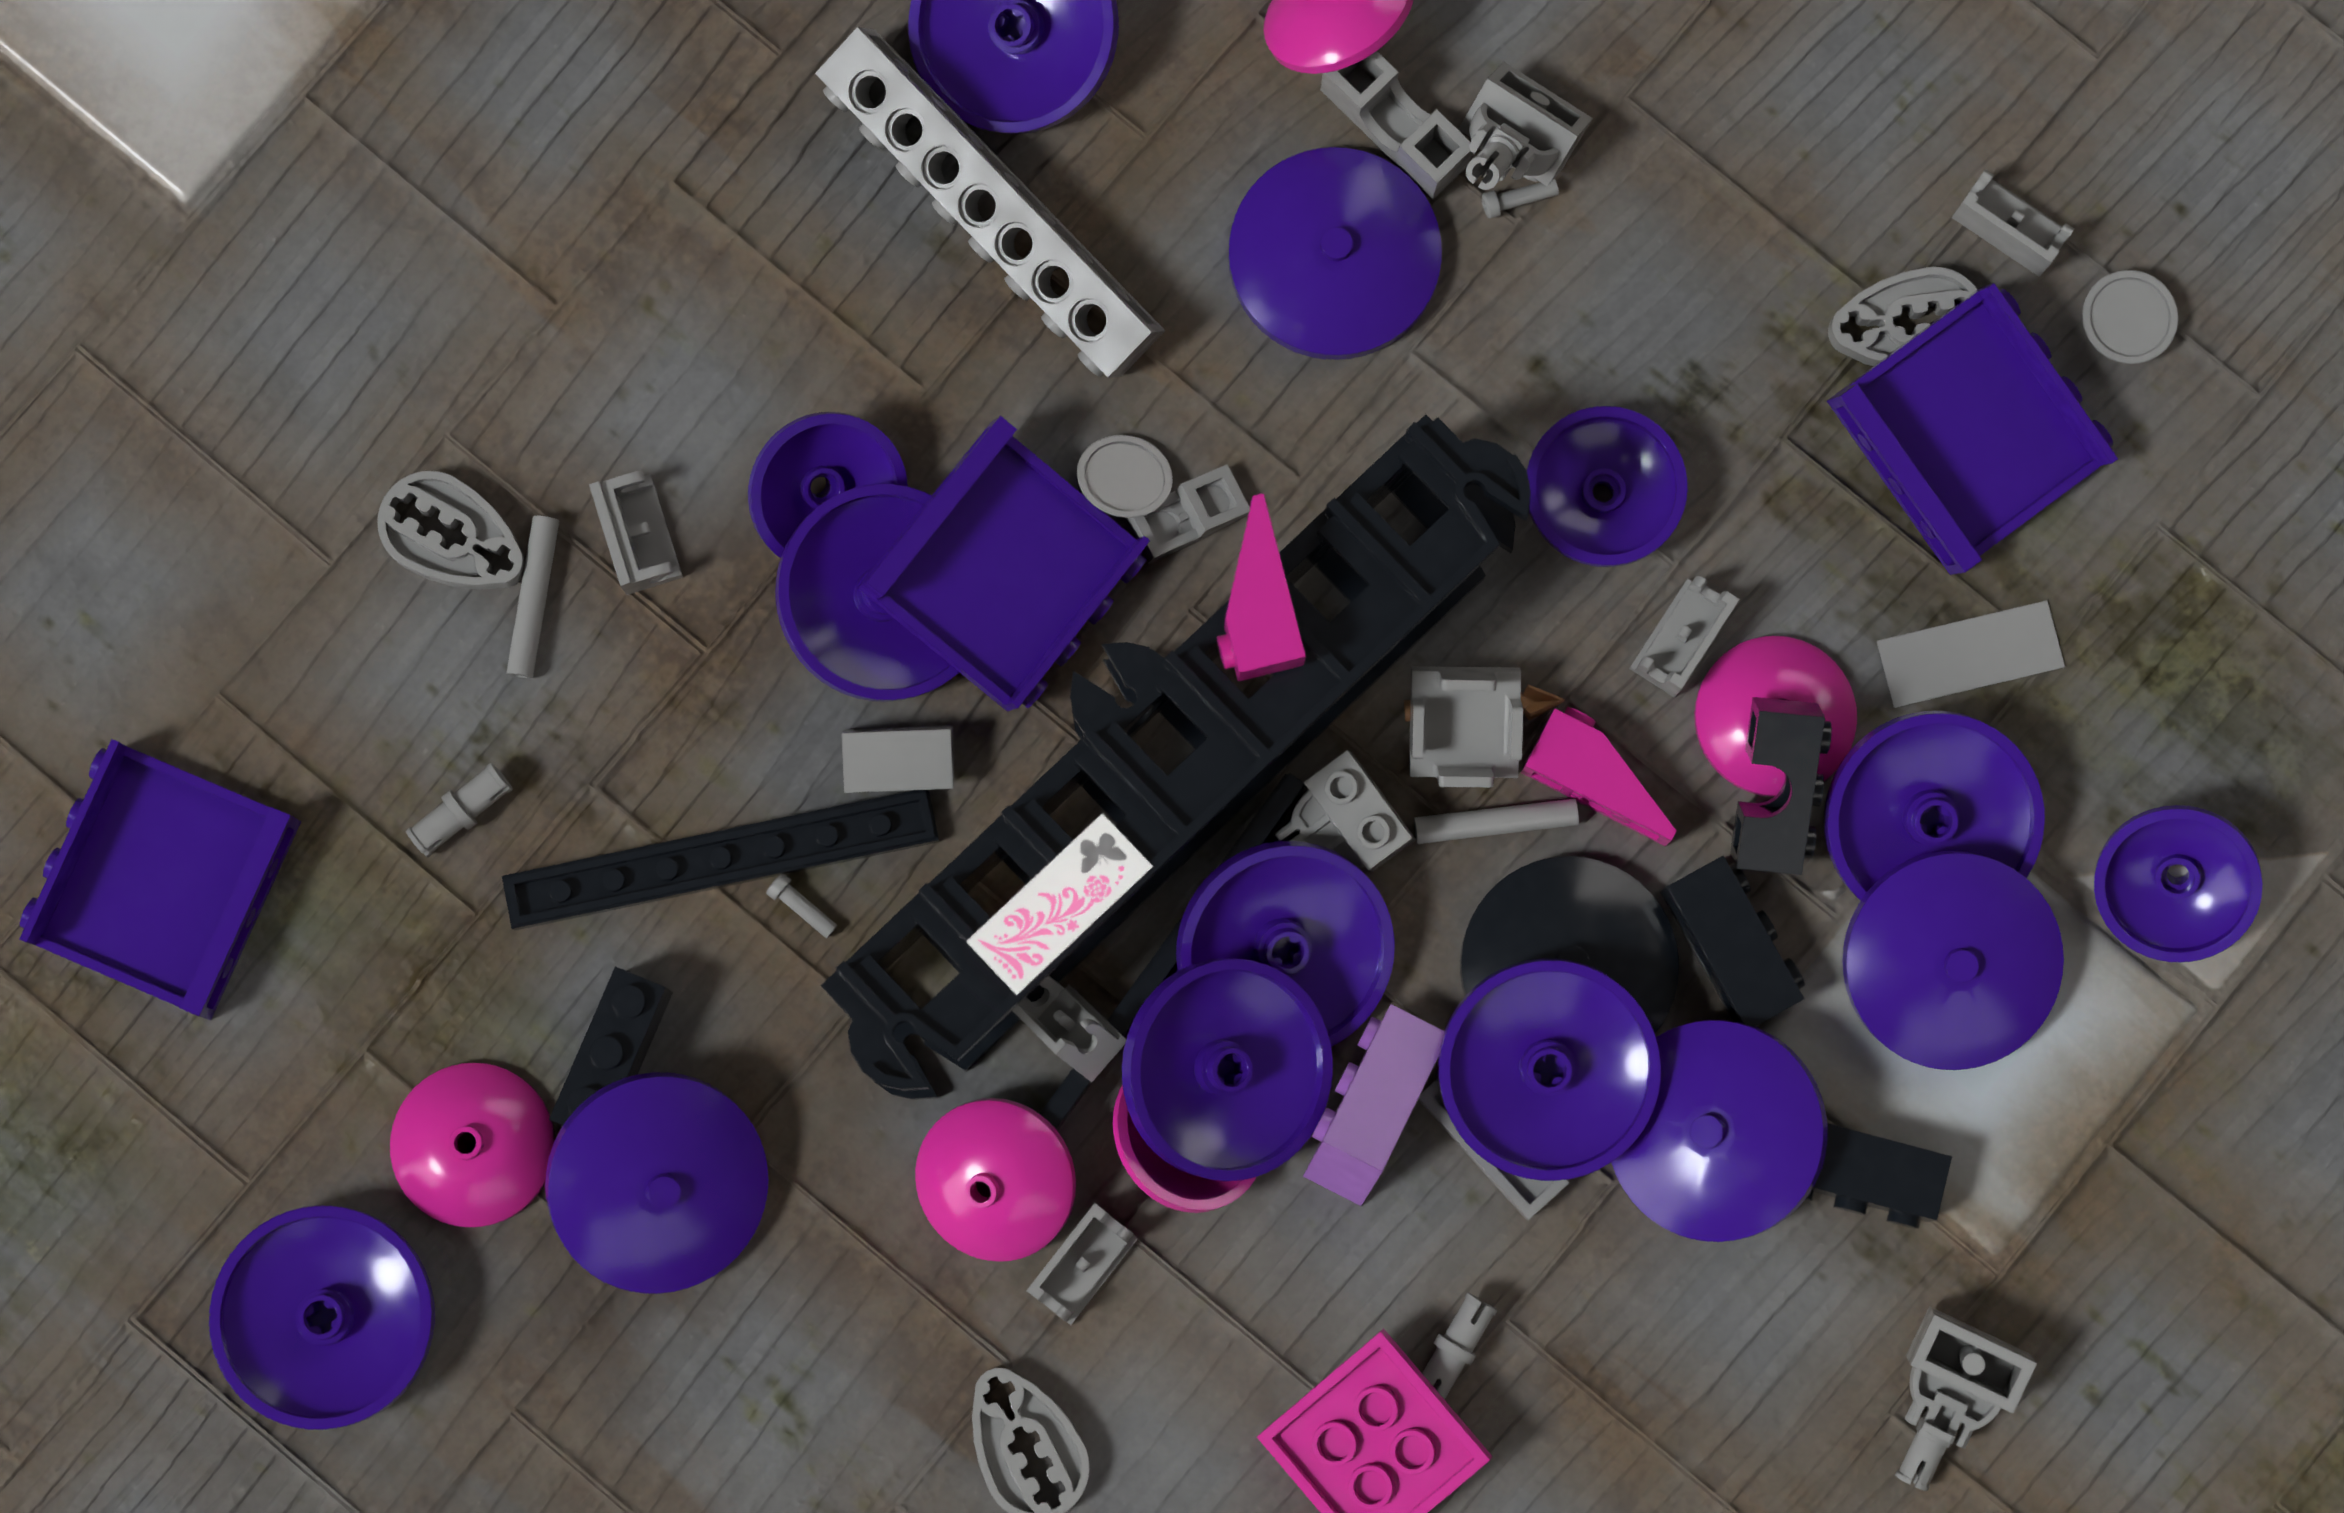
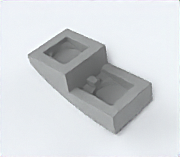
(1191, 513)

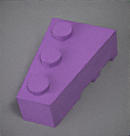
(1374, 1103)

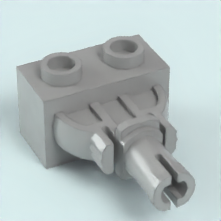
(1520, 128)
(1348, 815)
(1959, 1379)

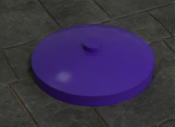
(1014, 60)
(1334, 253)
(835, 625)
(1928, 789)
(1303, 916)
(1953, 960)
(1227, 1069)
(1549, 1069)
(1729, 1135)
(656, 1182)
(321, 1317)

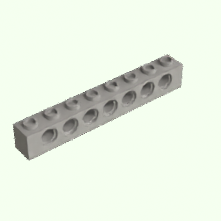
(1128, 325)

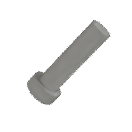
(1495, 203)
(799, 904)

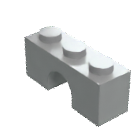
(1416, 141)

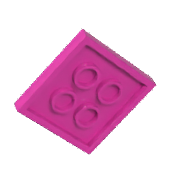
(1375, 1437)

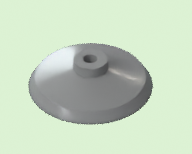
(2130, 316)
(1124, 476)

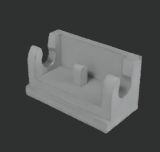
(2011, 224)
(636, 531)
(1683, 635)
(898, 759)
(1071, 1028)
(1082, 1264)

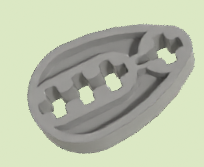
(1883, 305)
(457, 505)
(1058, 1440)

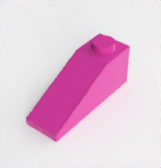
(1260, 614)
(1587, 767)

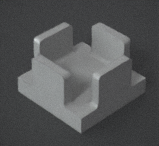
(1465, 724)

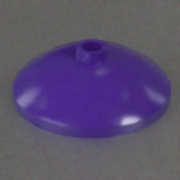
(814, 446)
(1615, 451)
(2182, 915)

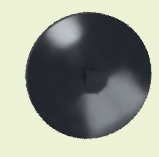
(1577, 914)

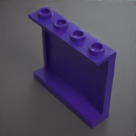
(1972, 427)
(1004, 568)
(158, 879)

